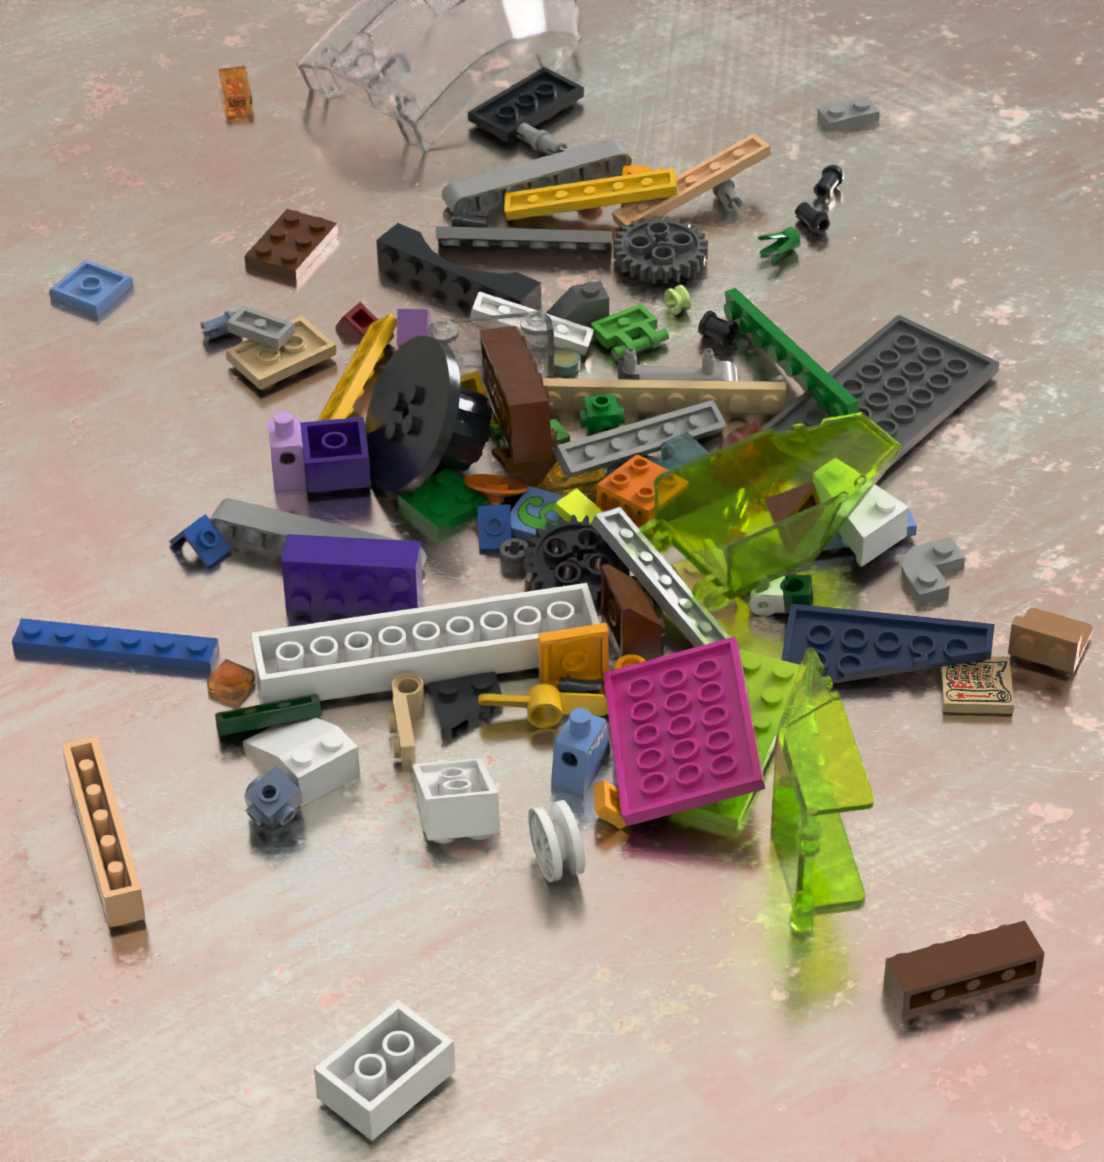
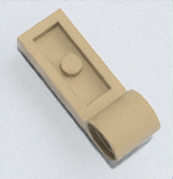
(407, 705)

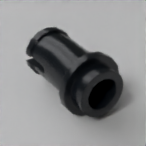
(831, 177)
(469, 220)
(817, 220)
(573, 685)

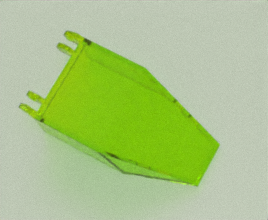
(718, 509)
(815, 781)

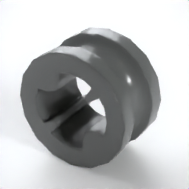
(510, 547)

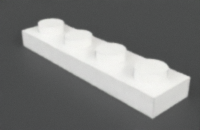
(565, 332)

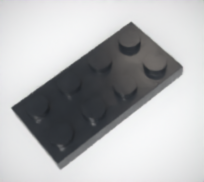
(526, 102)

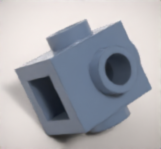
(272, 799)

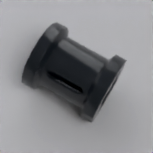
(718, 328)

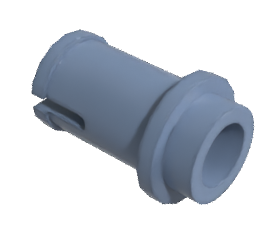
(216, 326)

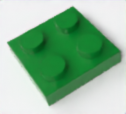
(442, 502)

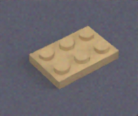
(269, 365)

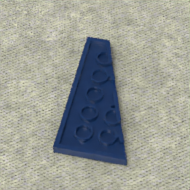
(881, 644)

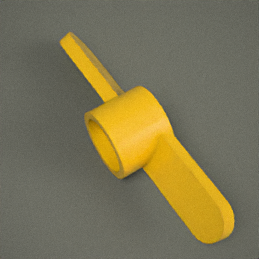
(547, 704)

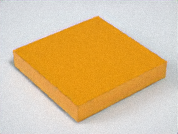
(575, 652)

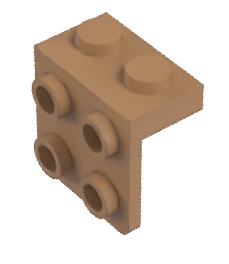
(1049, 639)

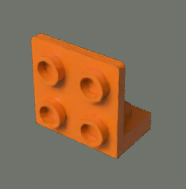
(631, 489)

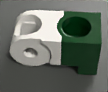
(780, 594)

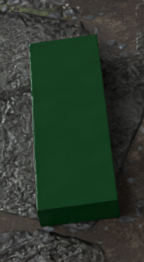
(268, 714)

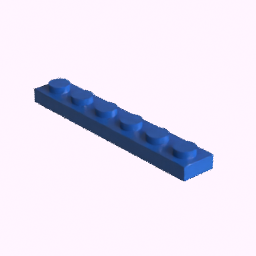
(115, 644)

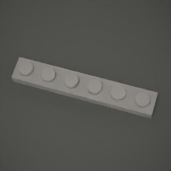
(536, 238)
(637, 438)
(658, 577)

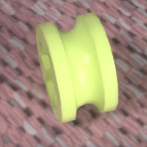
(677, 299)

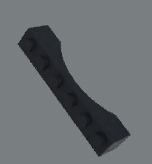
(409, 254)

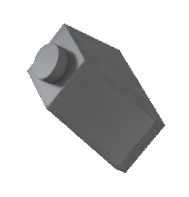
(582, 304)

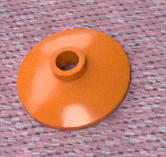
(495, 486)

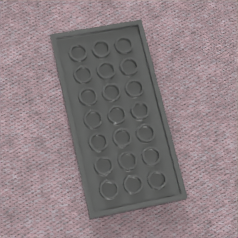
(903, 382)

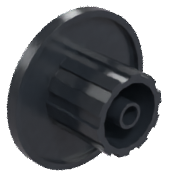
(423, 418)

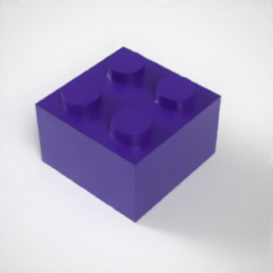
(335, 454)

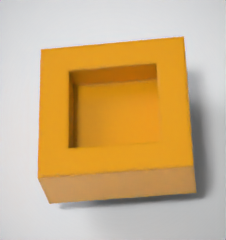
(608, 803)

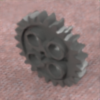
(660, 249)

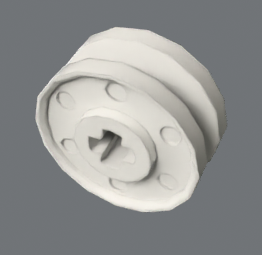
(556, 841)

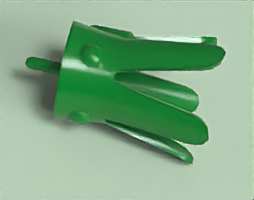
(786, 240)

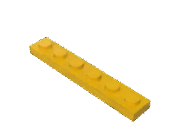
(591, 194)
(359, 369)

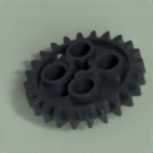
(572, 559)

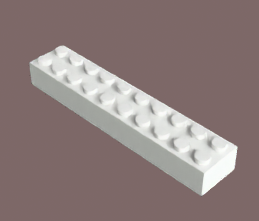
(430, 641)

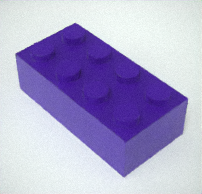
(351, 574)

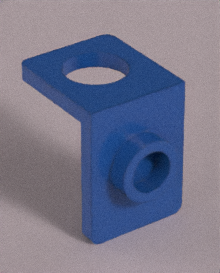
(493, 526)
(204, 540)

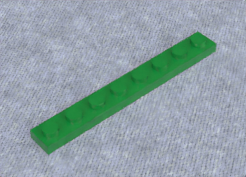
(789, 355)

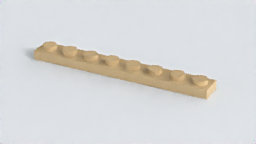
(670, 394)

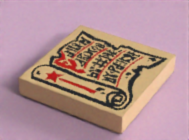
(978, 687)

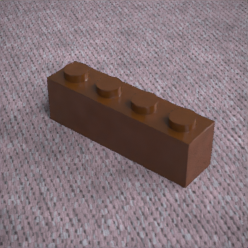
(963, 968)

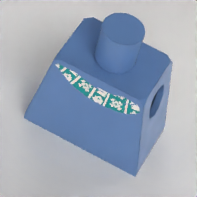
(580, 741)

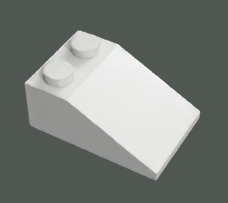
(309, 753)
(456, 800)

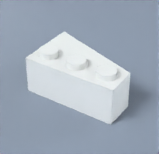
(875, 525)

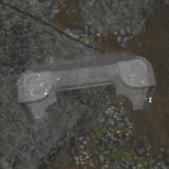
(464, 338)

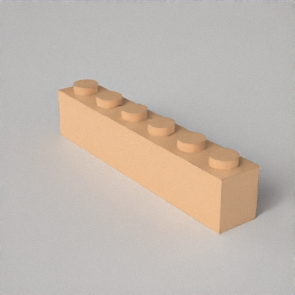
(103, 832)

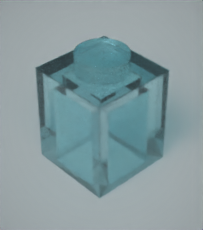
(680, 451)

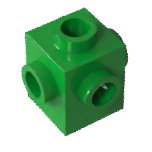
(600, 413)

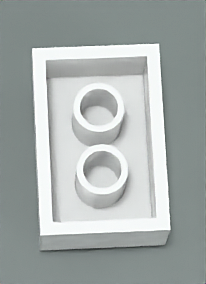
(385, 1070)

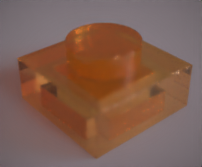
(230, 680)

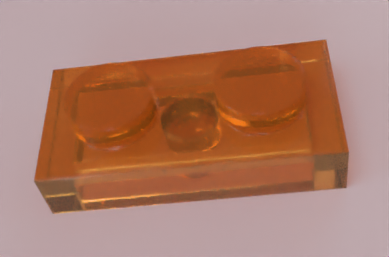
(235, 87)

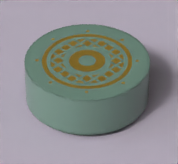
(566, 361)

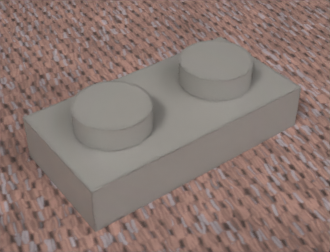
(848, 114)
(260, 327)

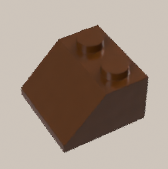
(629, 614)

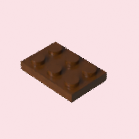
(291, 244)

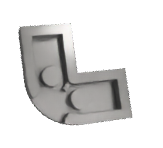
(924, 566)

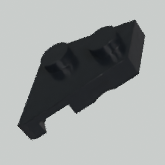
(457, 699)

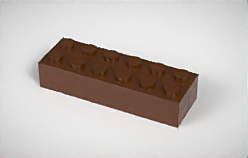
(517, 395)

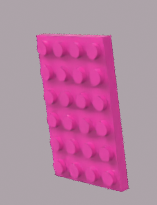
(682, 731)

